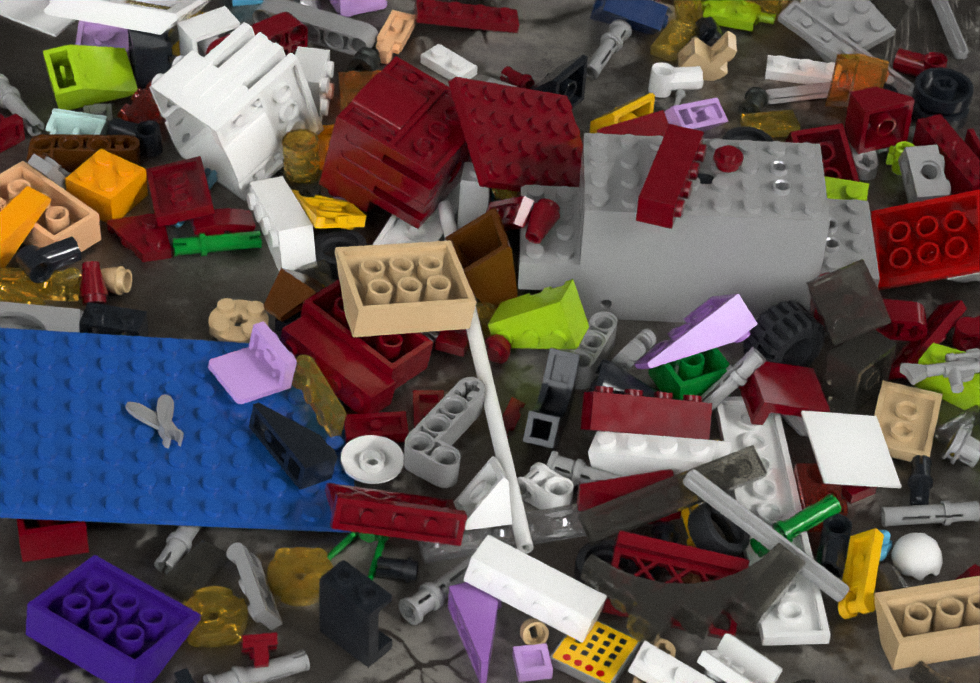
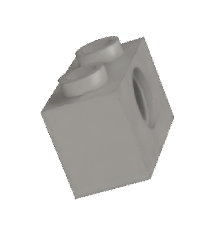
(928, 161)

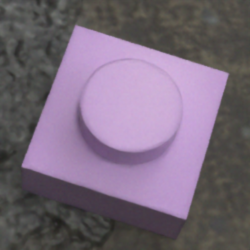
(532, 662)

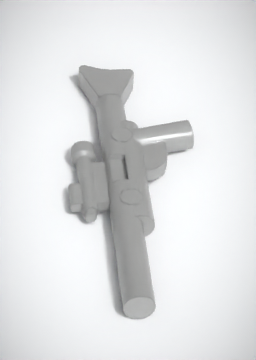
(957, 369)

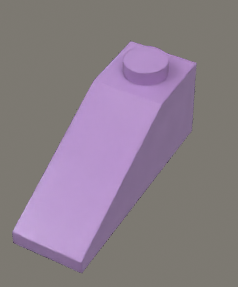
(697, 115)

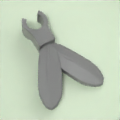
(158, 420)

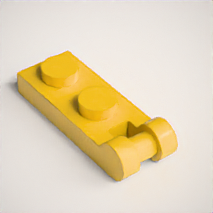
(861, 573)

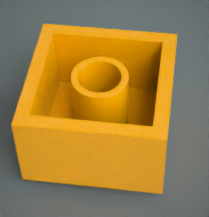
(108, 184)

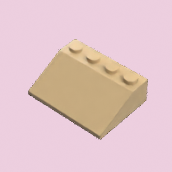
(404, 288)

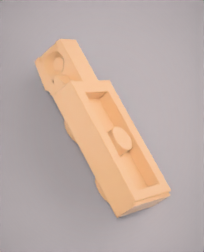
(394, 34)

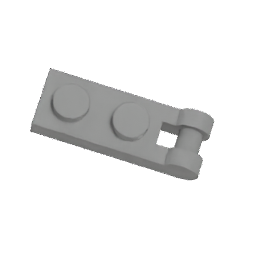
(255, 586)

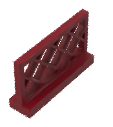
(395, 514)
(674, 557)

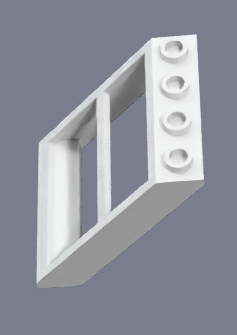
(127, 15)

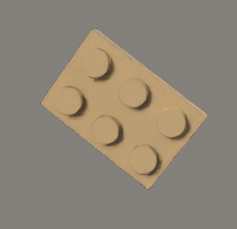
(907, 419)

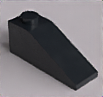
(295, 448)

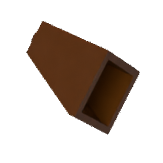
(486, 258)

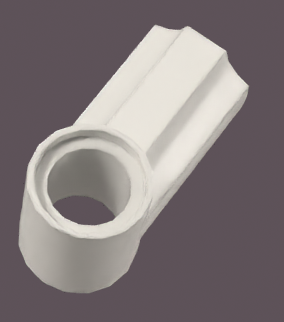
(666, 78)

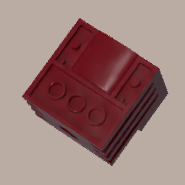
(397, 145)

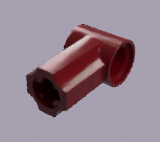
(914, 63)

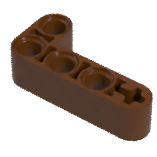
(74, 150)

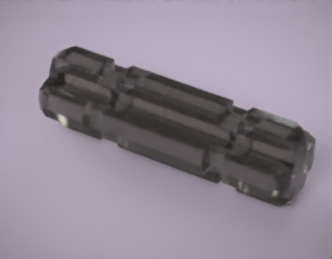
(968, 418)

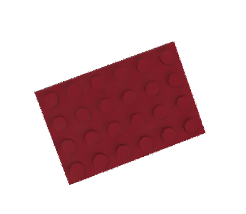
(518, 135)

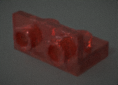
(142, 108)

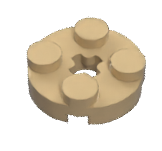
(229, 312)

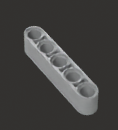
(323, 27)

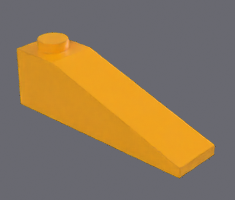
(18, 219)

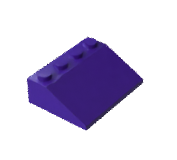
(110, 623)

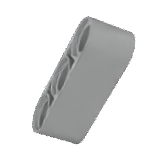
(594, 346)

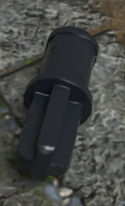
(920, 481)

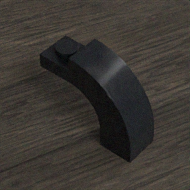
(554, 403)

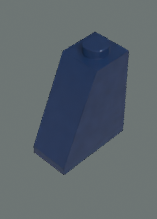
(641, 15)

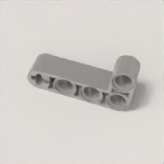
(429, 445)

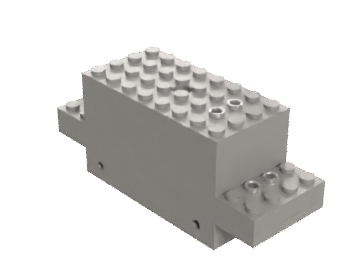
(739, 232)

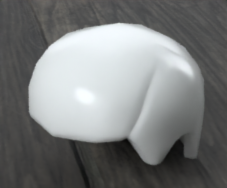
(917, 555)

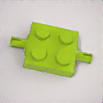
(736, 14)

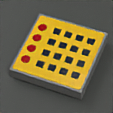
(599, 658)

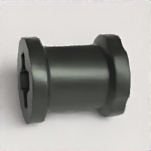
(754, 100)

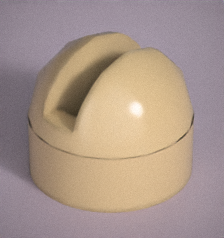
(540, 630)

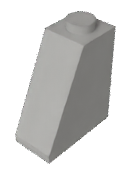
(473, 198)

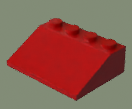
(927, 240)

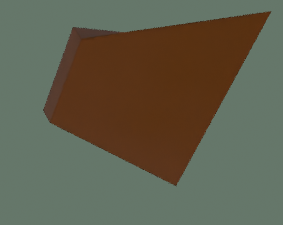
(289, 293)

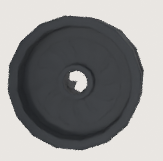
(942, 93)

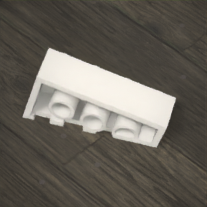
(282, 223)

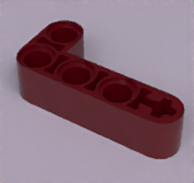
(280, 28)
(906, 318)

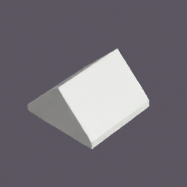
(486, 498)

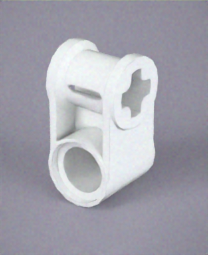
(545, 488)

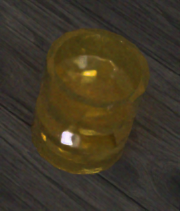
(301, 155)

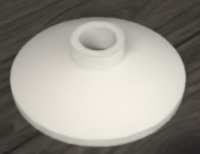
(372, 459)

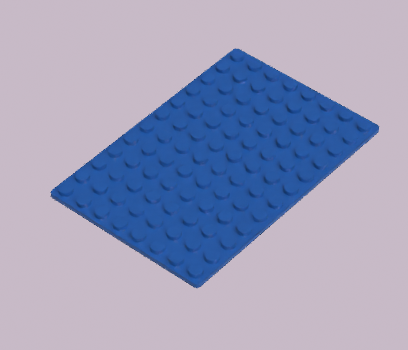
(84, 458)

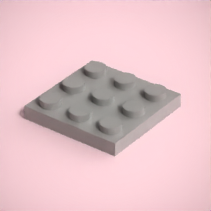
(854, 19)

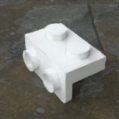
(738, 663)

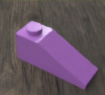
(476, 621)

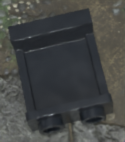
(351, 612)

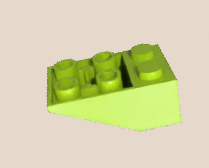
(88, 75)

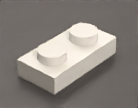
(448, 63)

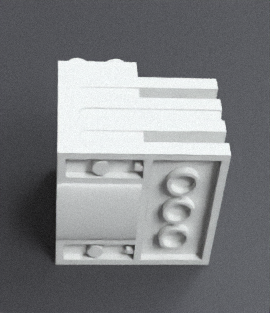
(236, 107)

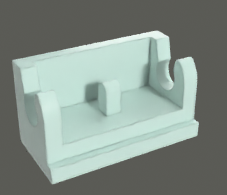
(76, 123)

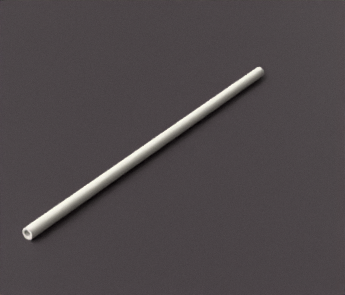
(492, 408)

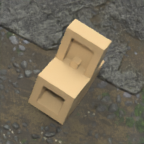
(710, 59)

